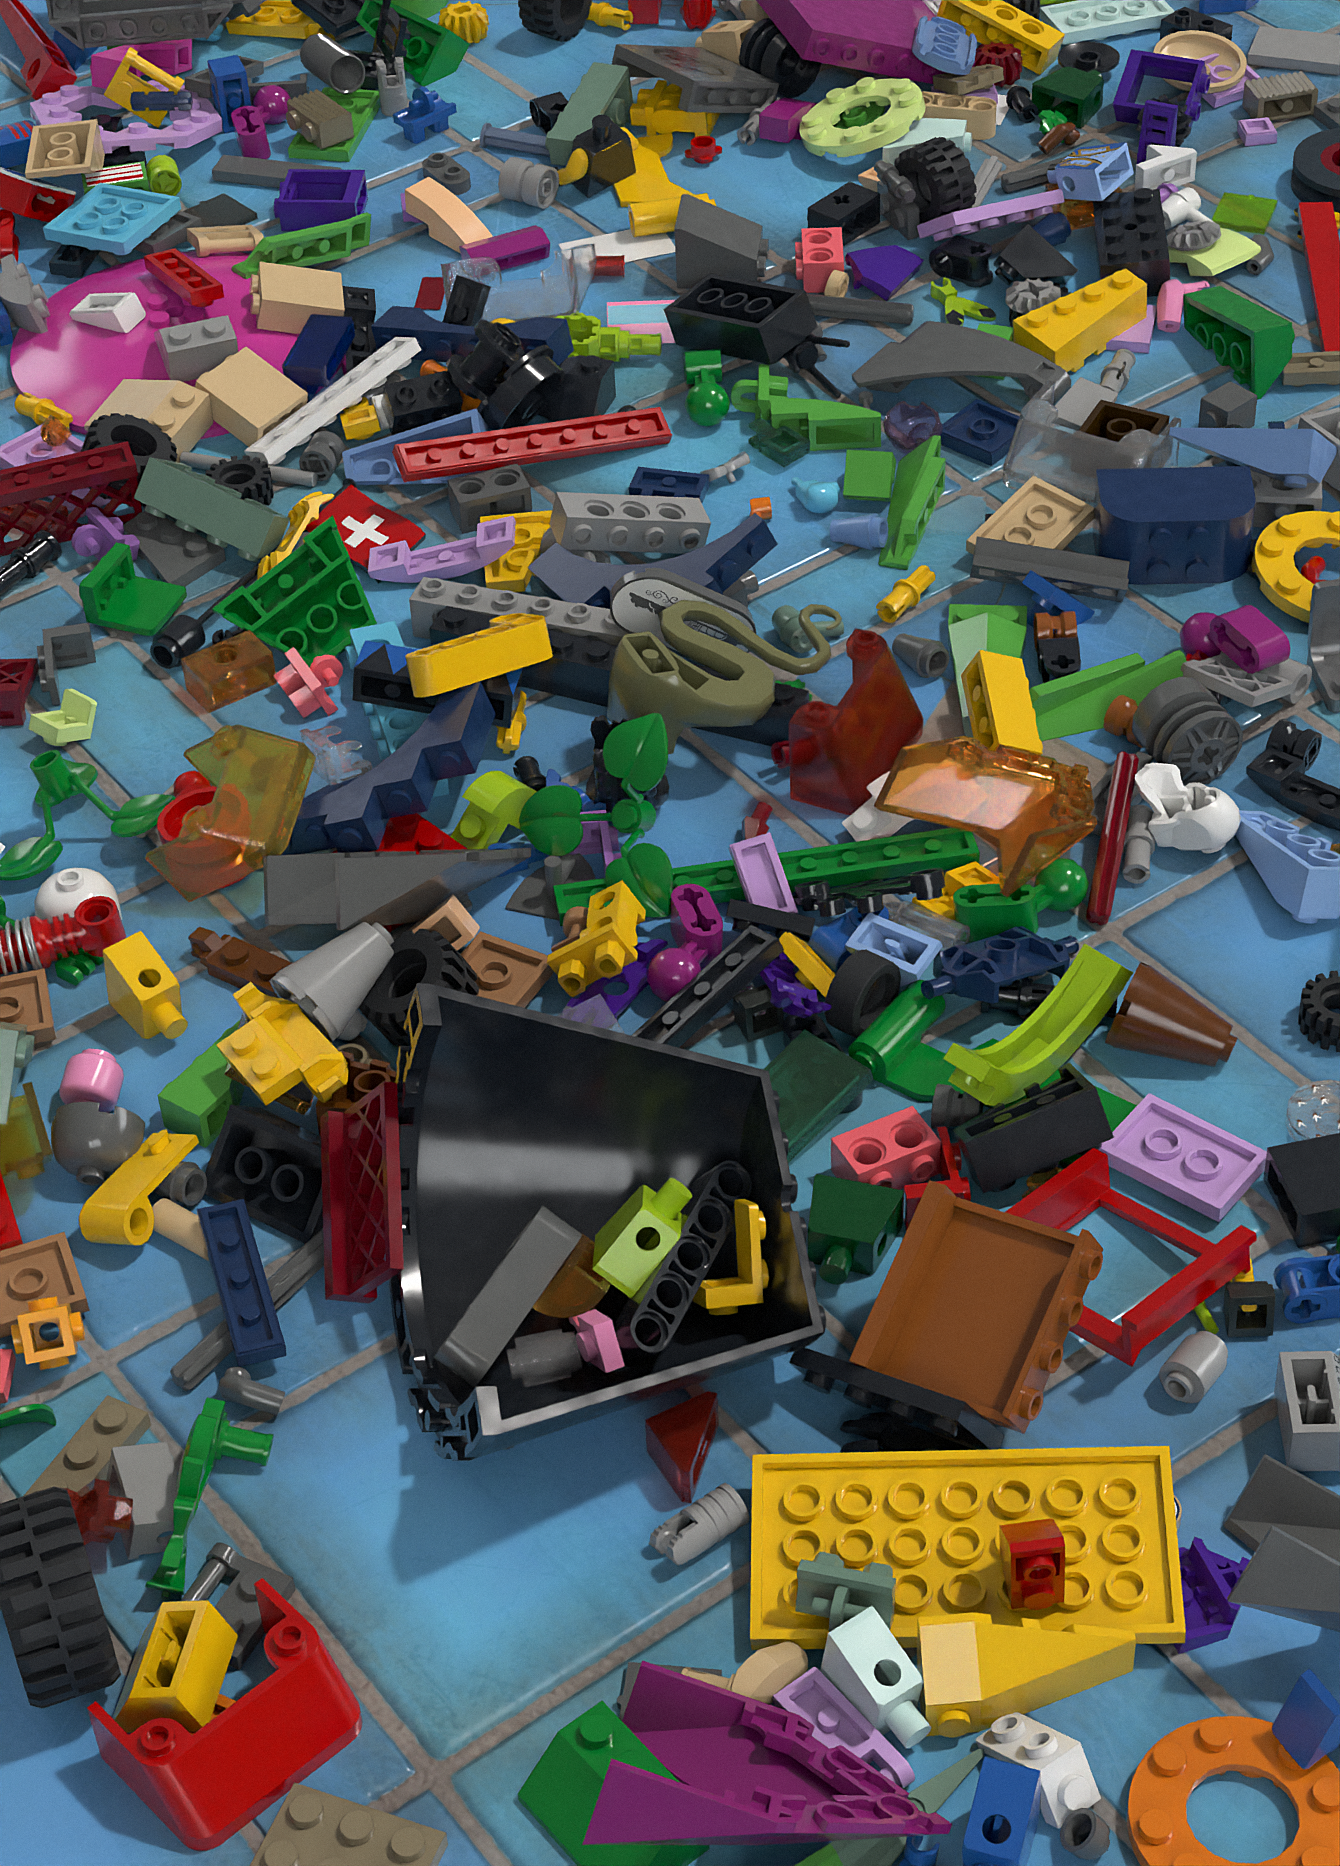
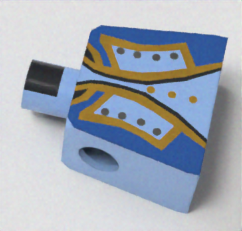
(1092, 171)

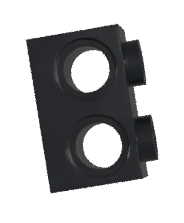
(420, 401)

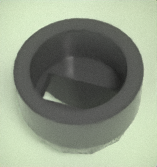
(1088, 1828)

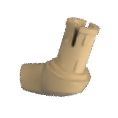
(761, 1673)

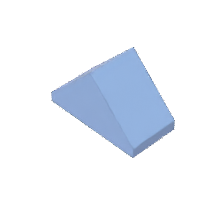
(897, 943)

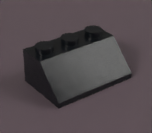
(271, 1168)

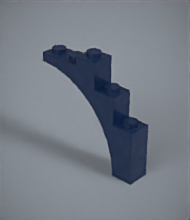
(712, 566)
(403, 783)

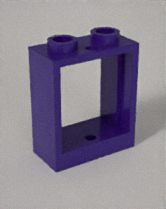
(1160, 66)
(320, 197)

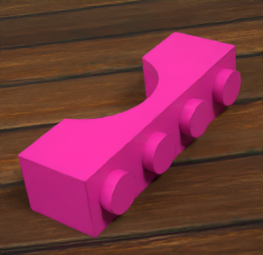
(169, 56)

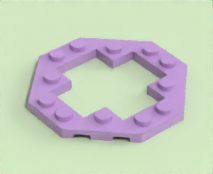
(187, 127)

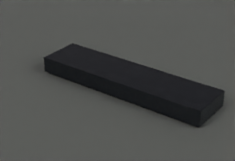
(711, 988)

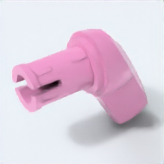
(1171, 303)

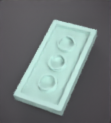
(1103, 18)

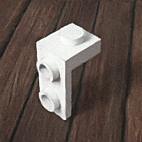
(1065, 1773)

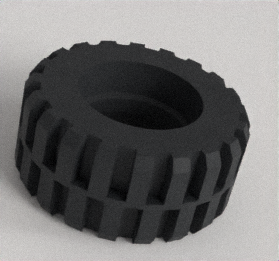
(52, 1601)

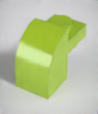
(493, 804)

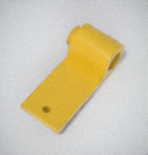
(120, 1206)

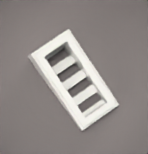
(110, 311)

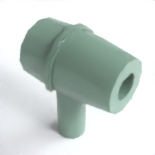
(792, 635)

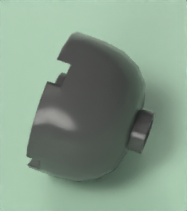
(93, 1141)

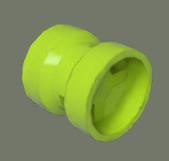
(169, 179)

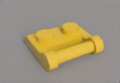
(126, 83)

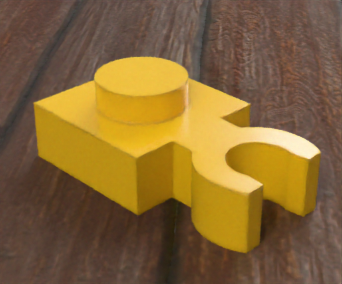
(360, 421)

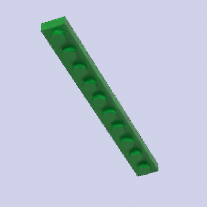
(836, 863)

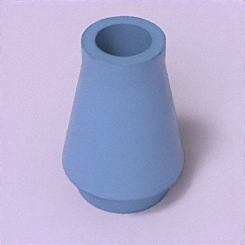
(861, 531)

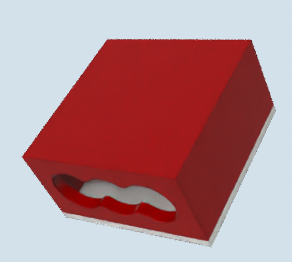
(33, 197)

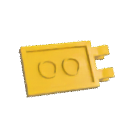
(276, 19)

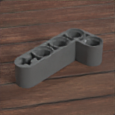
(508, 1296)

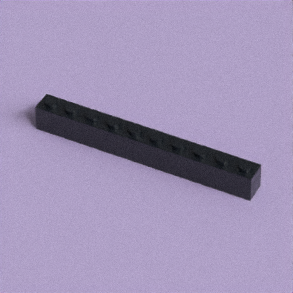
(583, 668)

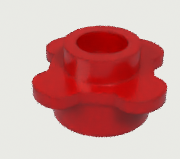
(703, 149)

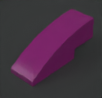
(782, 119)

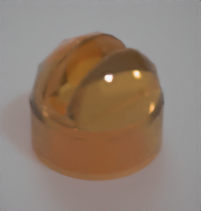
(54, 432)

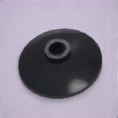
(1089, 56)

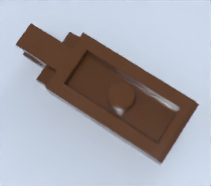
(236, 960)

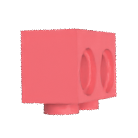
(818, 257)
(888, 1151)

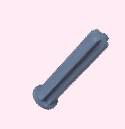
(513, 140)

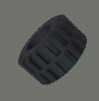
(554, 18)
(939, 177)
(143, 438)
(416, 959)

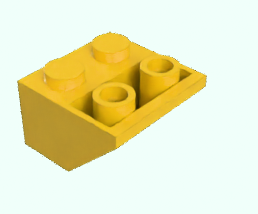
(177, 1667)

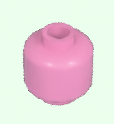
(92, 1078)

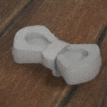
(726, 469)

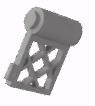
(1221, 674)

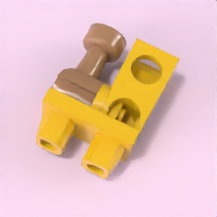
(597, 939)

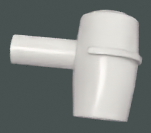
(1181, 207)

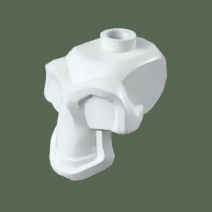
(1186, 815)

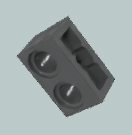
(488, 494)

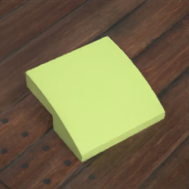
(1221, 255)

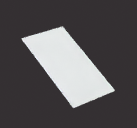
(625, 244)

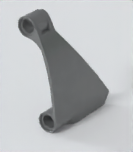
(956, 350)

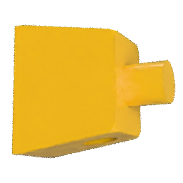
(143, 988)

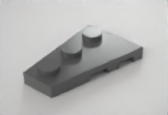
(171, 551)

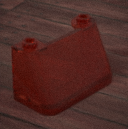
(852, 744)

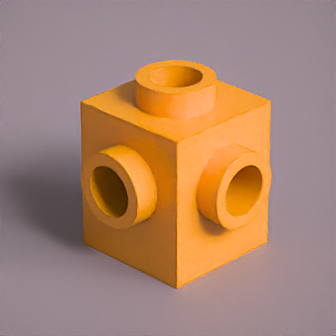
(28, 1338)

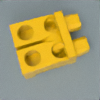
(660, 112)

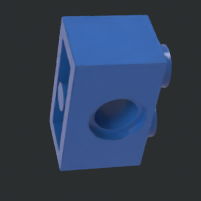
(228, 88)

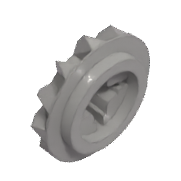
(1193, 235)
(1023, 295)

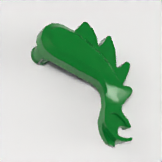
(207, 1442)

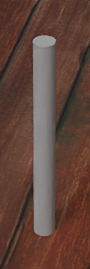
(277, 473)

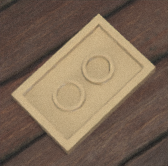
(1036, 517)

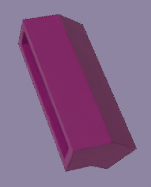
(511, 248)

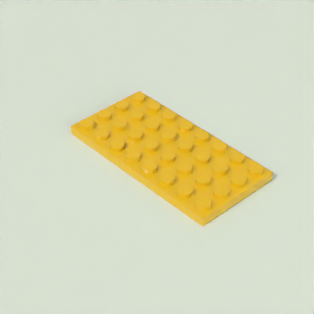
(939, 1531)

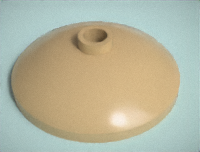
(1199, 44)

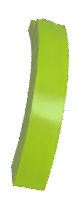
(1044, 1038)

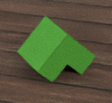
(869, 475)

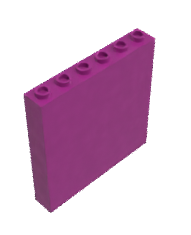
(855, 33)

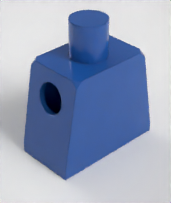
(1003, 1815)

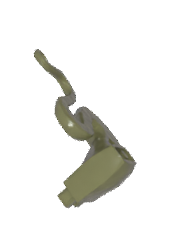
(656, 680)

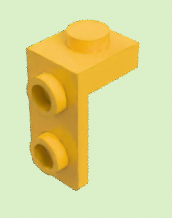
(726, 1294)

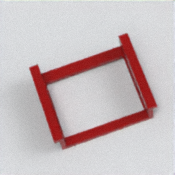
(1084, 1188)

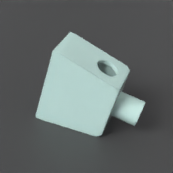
(876, 1676)

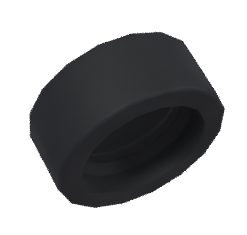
(861, 991)

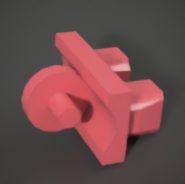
(306, 684)

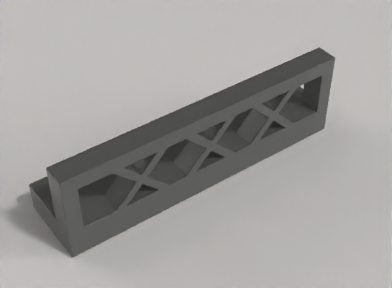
(1068, 570)

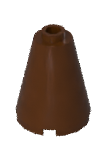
(1169, 1022)

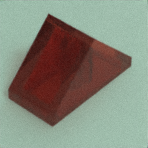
(682, 1441)

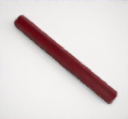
(1112, 838)

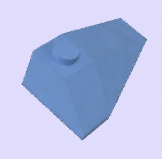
(375, 462)

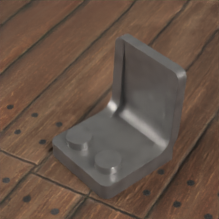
(1325, 641)

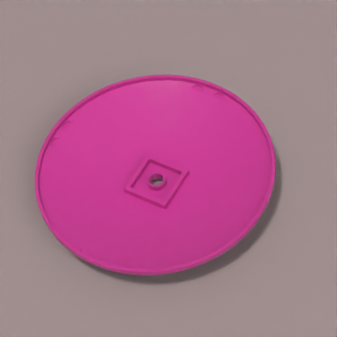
(85, 363)

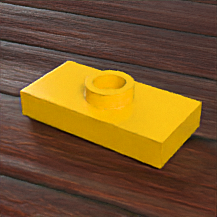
(812, 969)

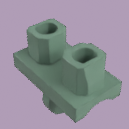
(843, 1593)

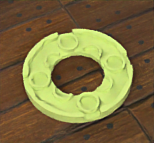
(821, 136)

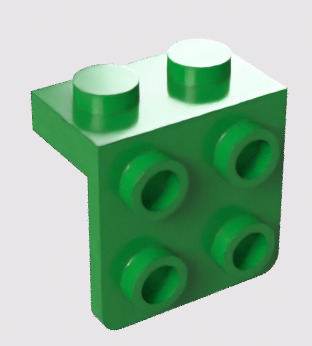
(124, 601)

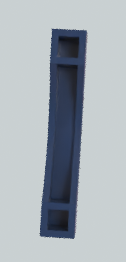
(442, 340)

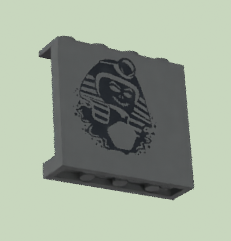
(706, 78)

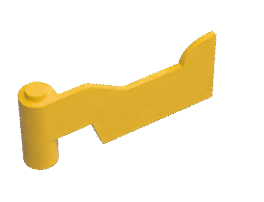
(648, 192)

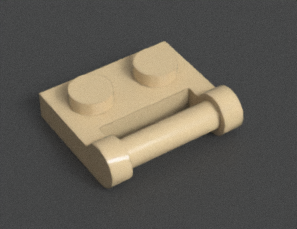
(223, 239)

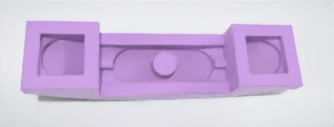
(398, 564)

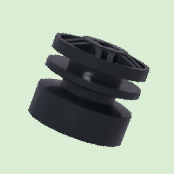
(771, 55)

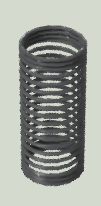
(332, 64)

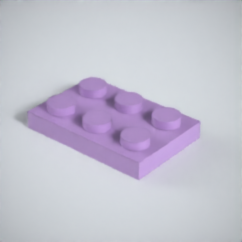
(1184, 1157)

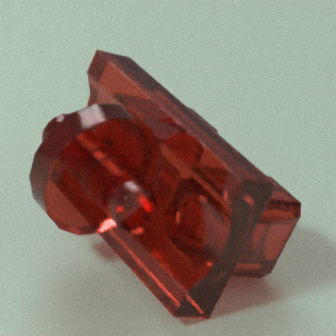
(99, 1513)

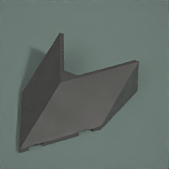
(375, 884)
(1295, 1544)

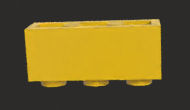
(1000, 702)

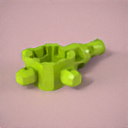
(608, 342)

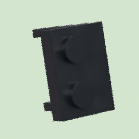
(387, 51)

